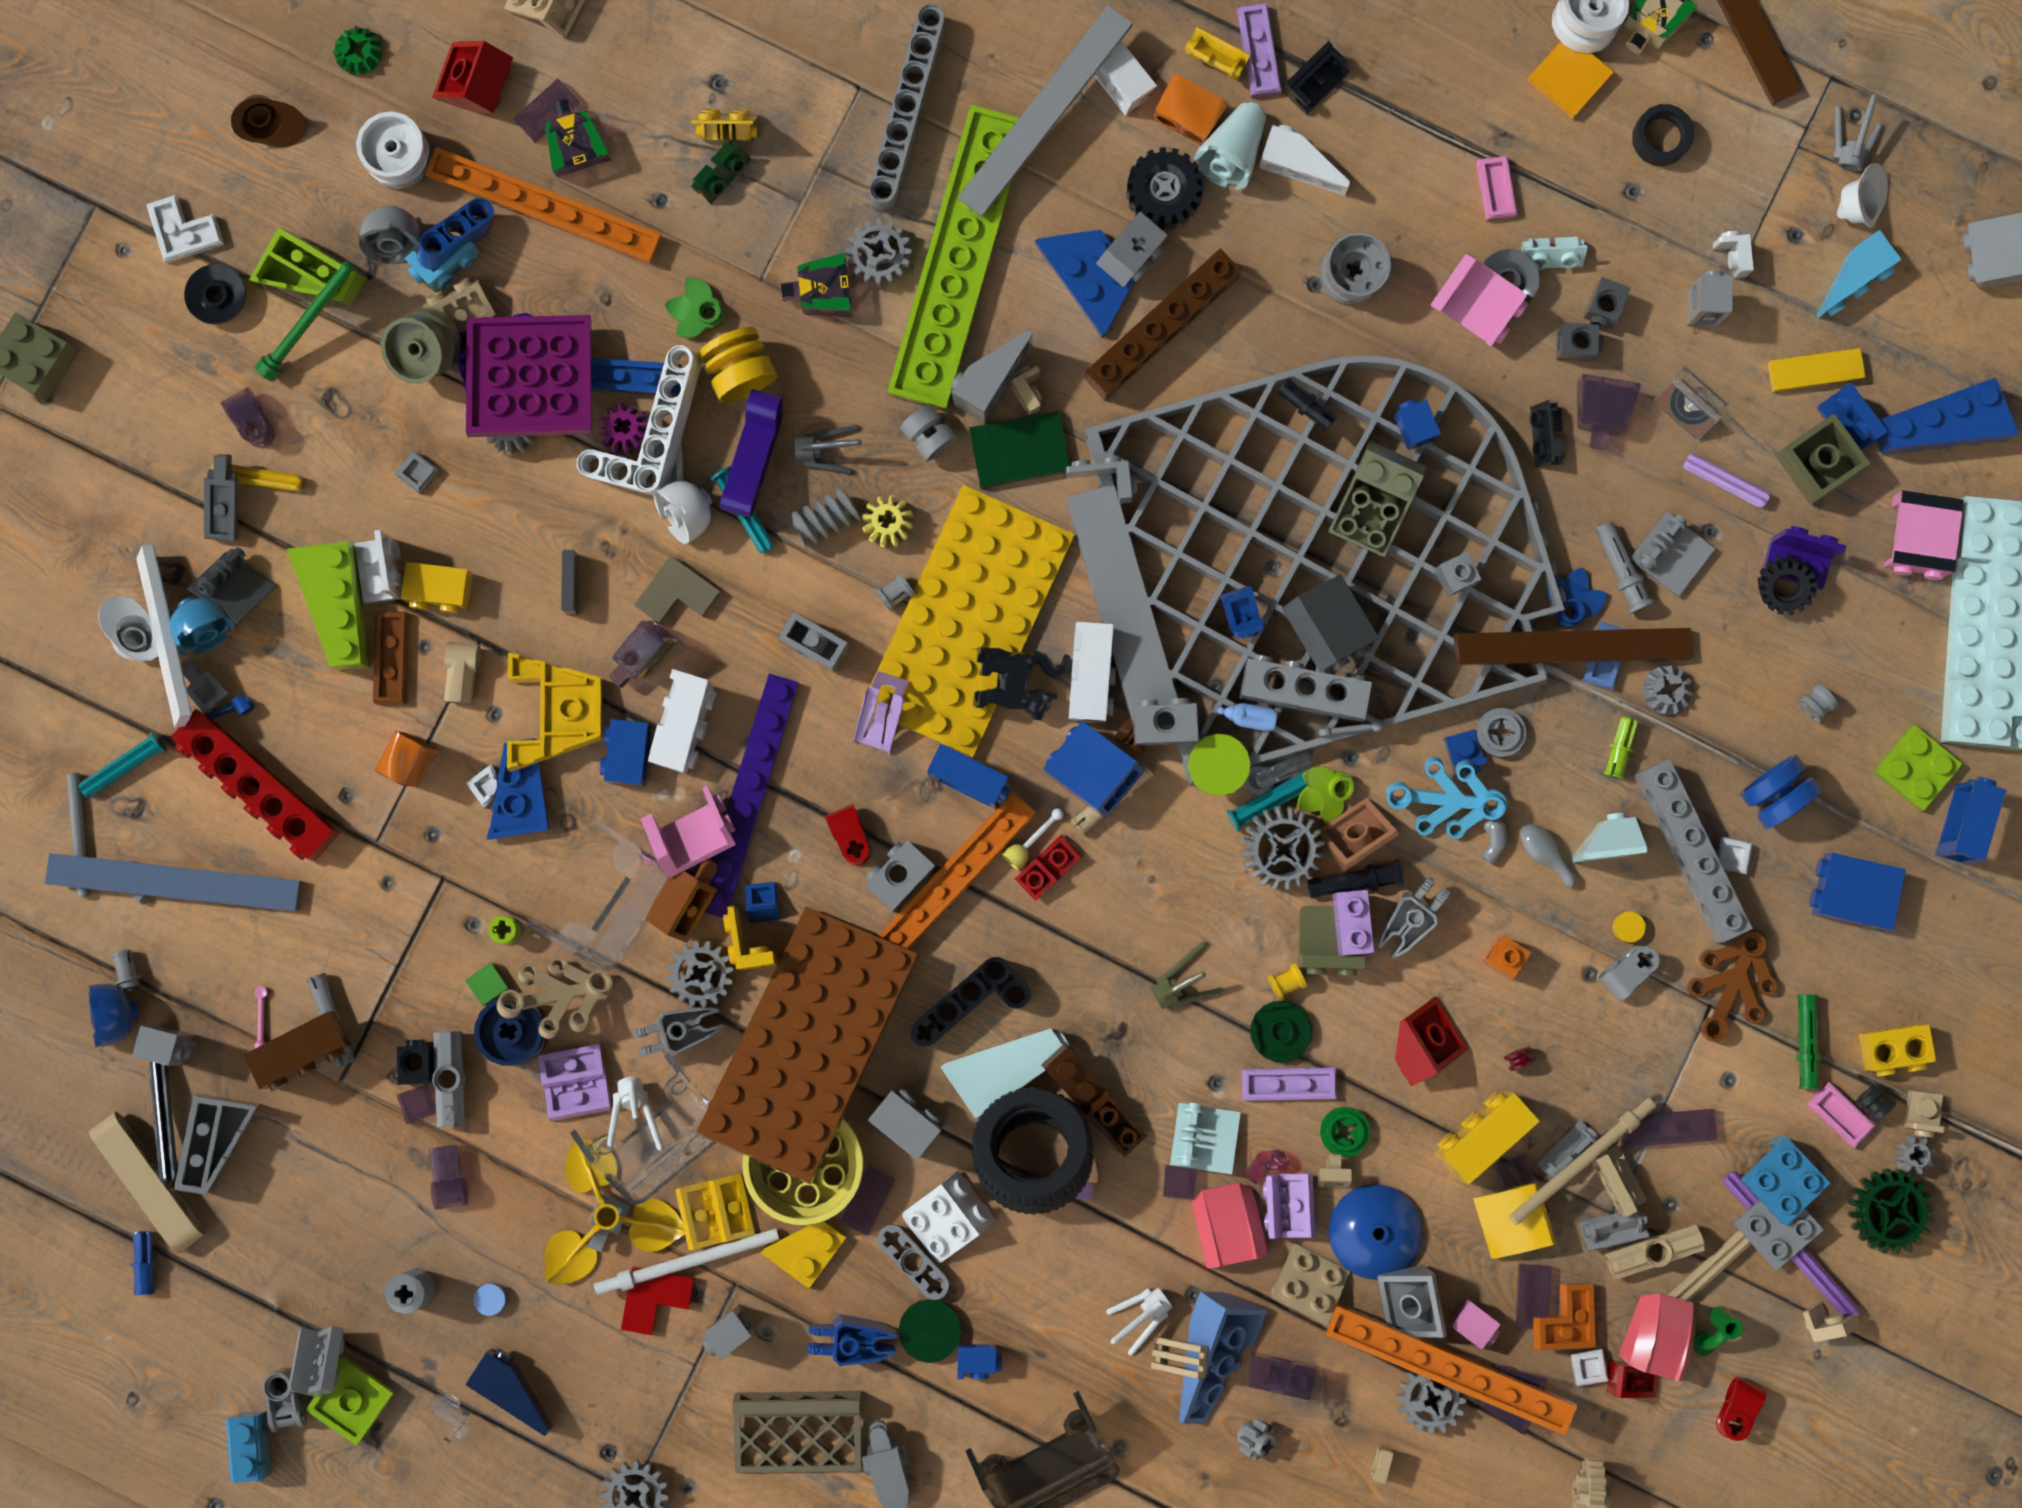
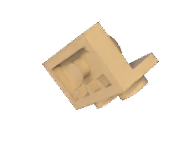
(462, 302)
(1619, 1181)

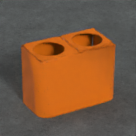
(1190, 109)
(405, 759)

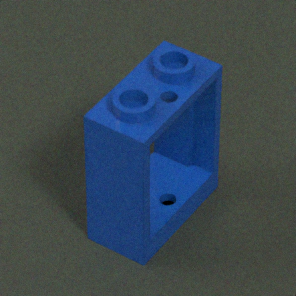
(969, 777)
(1971, 821)

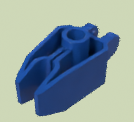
(853, 1340)

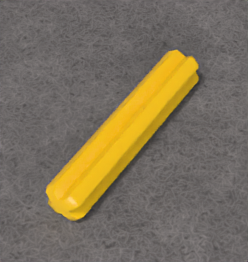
(268, 478)

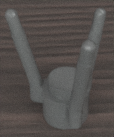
(810, 448)

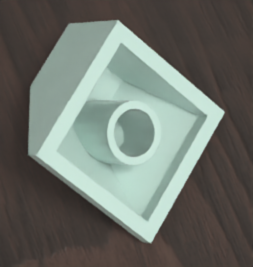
(1612, 839)

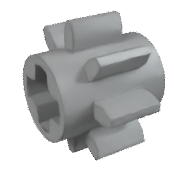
(1920, 1160)
(1256, 1439)

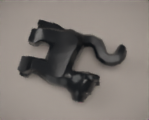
(1013, 680)

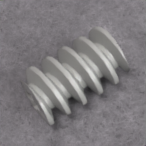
(824, 517)
(406, 1301)

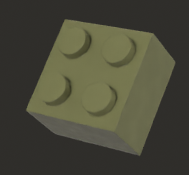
(33, 357)
(1822, 459)

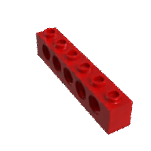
(317, 832)

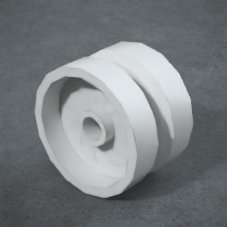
(1588, 24)
(393, 150)

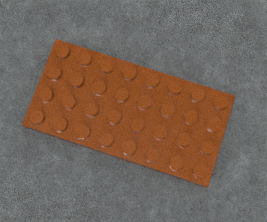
(808, 1045)

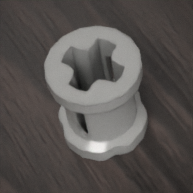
(895, 592)

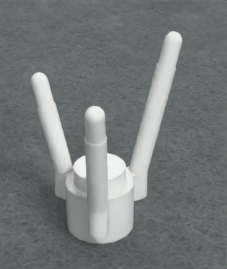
(631, 1096)
(1154, 1305)

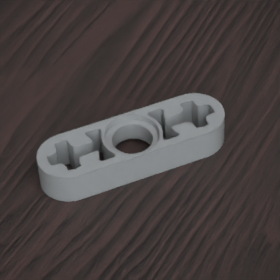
(892, 1249)

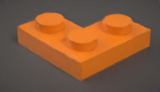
(1576, 1324)

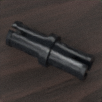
(1307, 404)

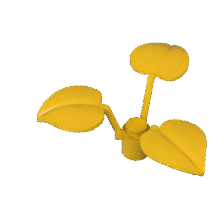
(652, 1228)

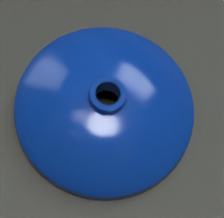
(1356, 1219)

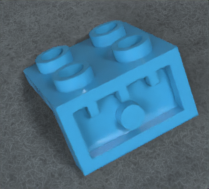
(1785, 1180)

